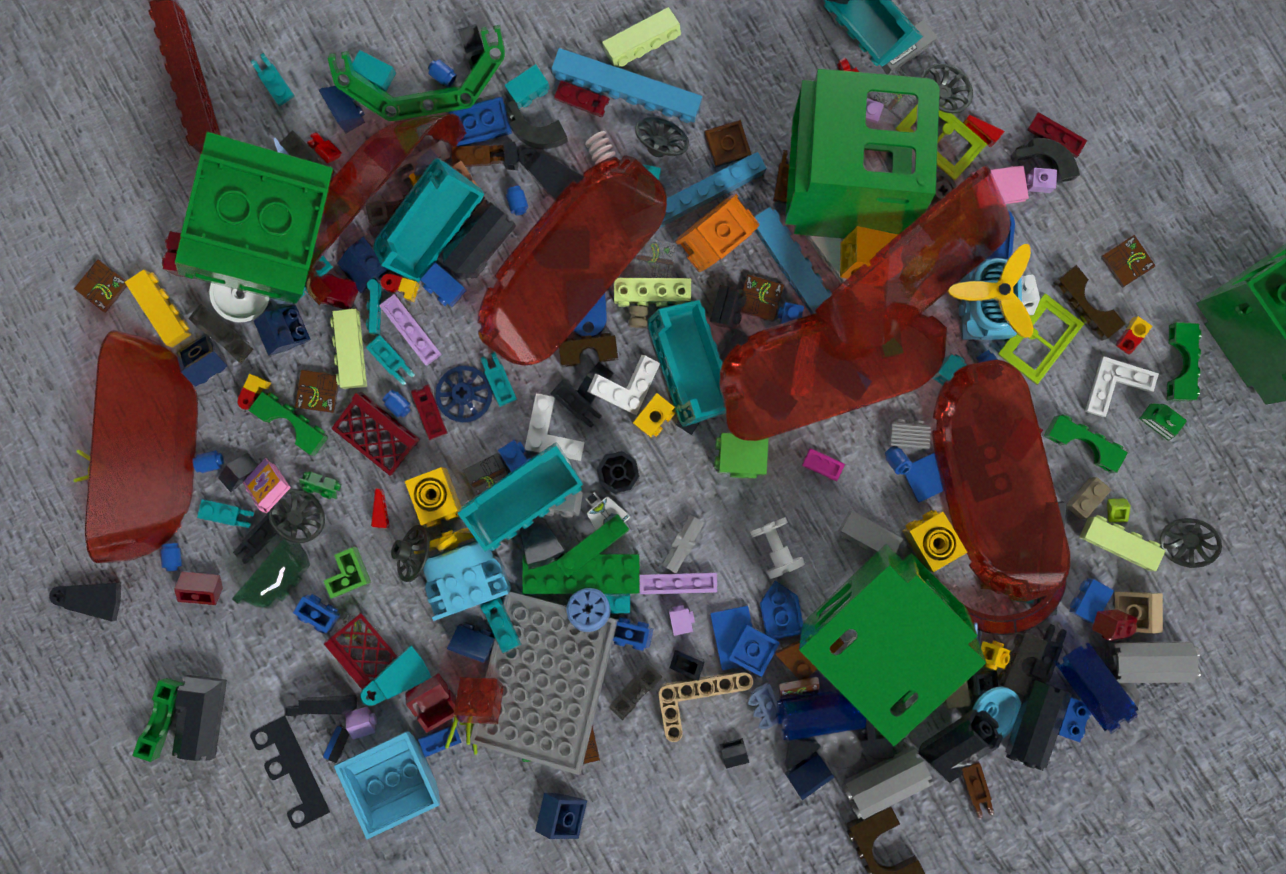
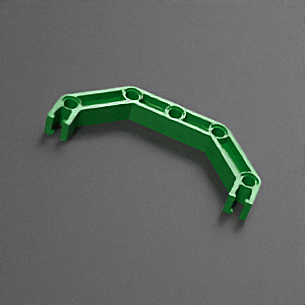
(412, 105)

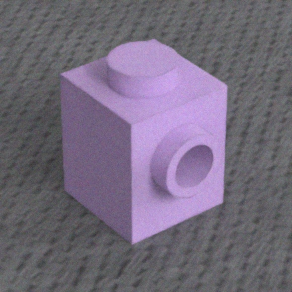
(1041, 180)
(681, 620)
(360, 722)

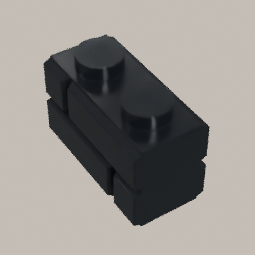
(728, 307)

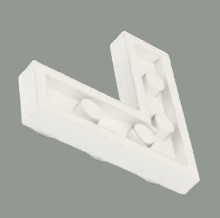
(1114, 371)
(632, 396)
(538, 436)

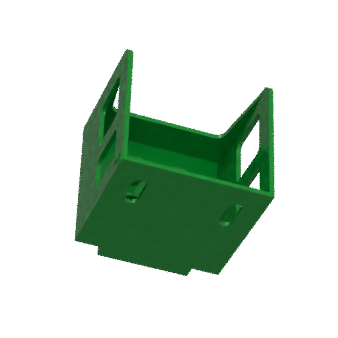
(826, 176)
(252, 219)
(1250, 324)
(907, 642)

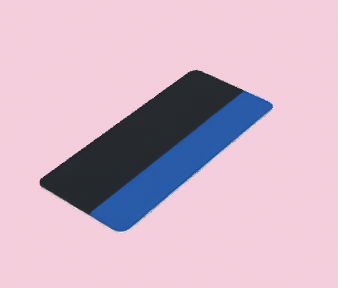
(336, 744)

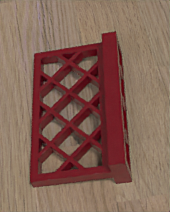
(381, 418)
(348, 662)

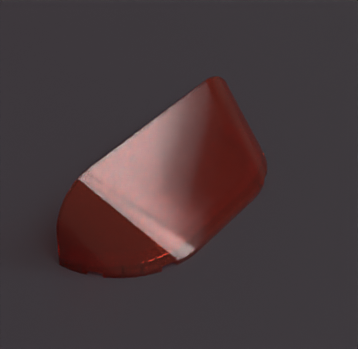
(366, 174)
(570, 259)
(919, 264)
(808, 374)
(138, 449)
(1000, 481)

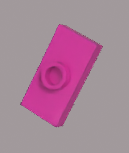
(823, 464)

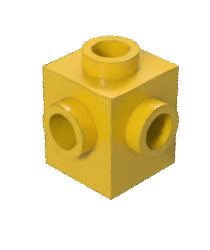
(995, 655)

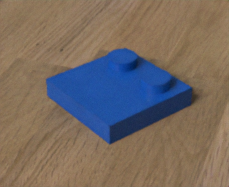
(753, 650)

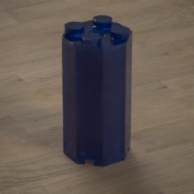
(1098, 688)
(817, 715)

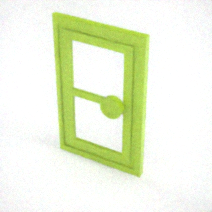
(952, 124)
(1074, 324)

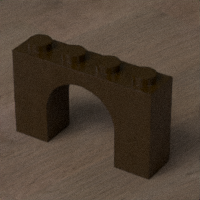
(865, 834)

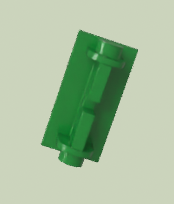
(311, 483)

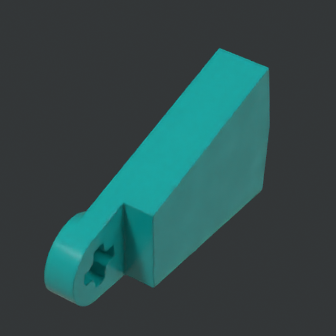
(400, 675)

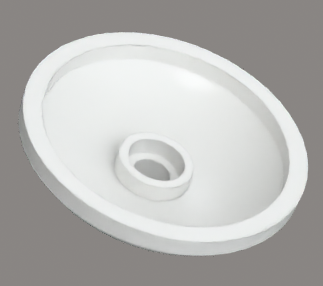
(234, 307)

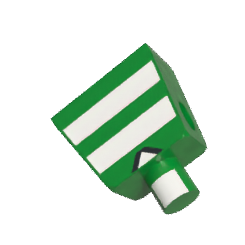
(1164, 422)

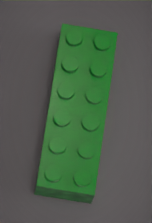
(604, 572)

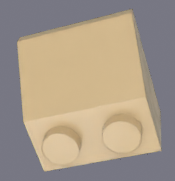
(1145, 607)

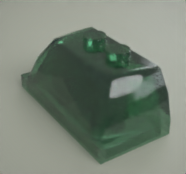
(275, 576)

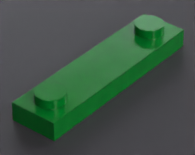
(592, 545)

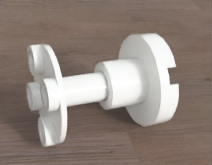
(781, 555)

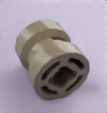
(638, 316)

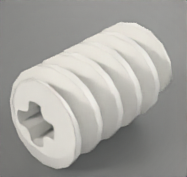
(598, 147)

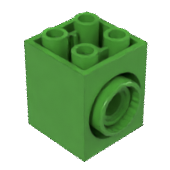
(741, 457)

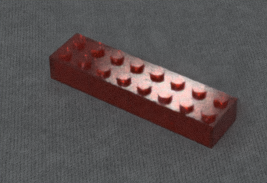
(185, 71)

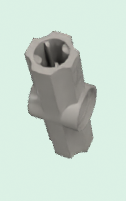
(683, 544)

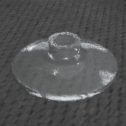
(845, 758)

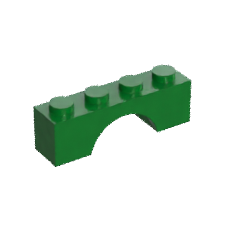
(1185, 339)
(307, 437)
(1106, 454)
(153, 737)

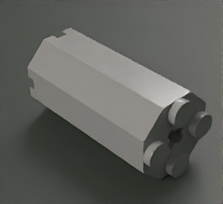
(1153, 662)
(887, 783)

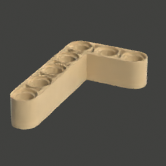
(714, 680)

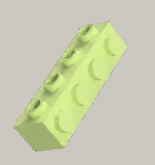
(642, 38)
(652, 291)
(349, 349)
(1121, 543)

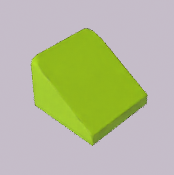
(1118, 510)

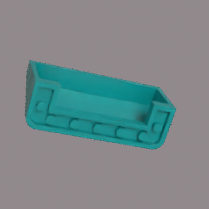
(877, 26)
(426, 220)
(688, 360)
(521, 497)

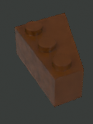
(797, 662)

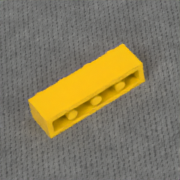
(158, 308)

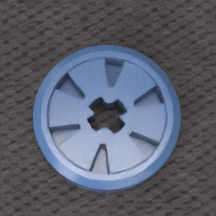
(577, 605)

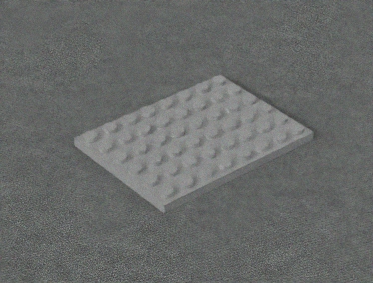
(548, 685)

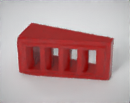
(984, 130)
(380, 514)

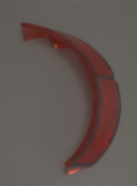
(1020, 621)

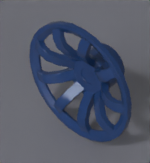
(463, 394)

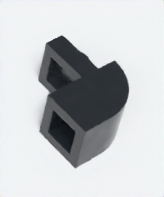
(472, 43)
(875, 745)

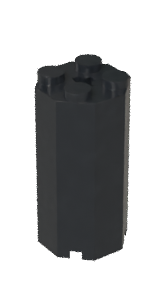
(618, 461)
(1037, 725)

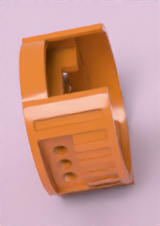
(717, 233)

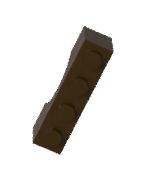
(1072, 286)

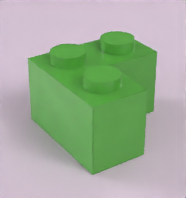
(352, 574)

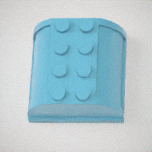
(388, 784)

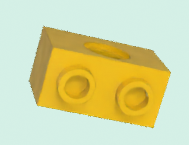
(659, 405)

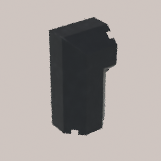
(477, 241)
(199, 717)
(961, 744)

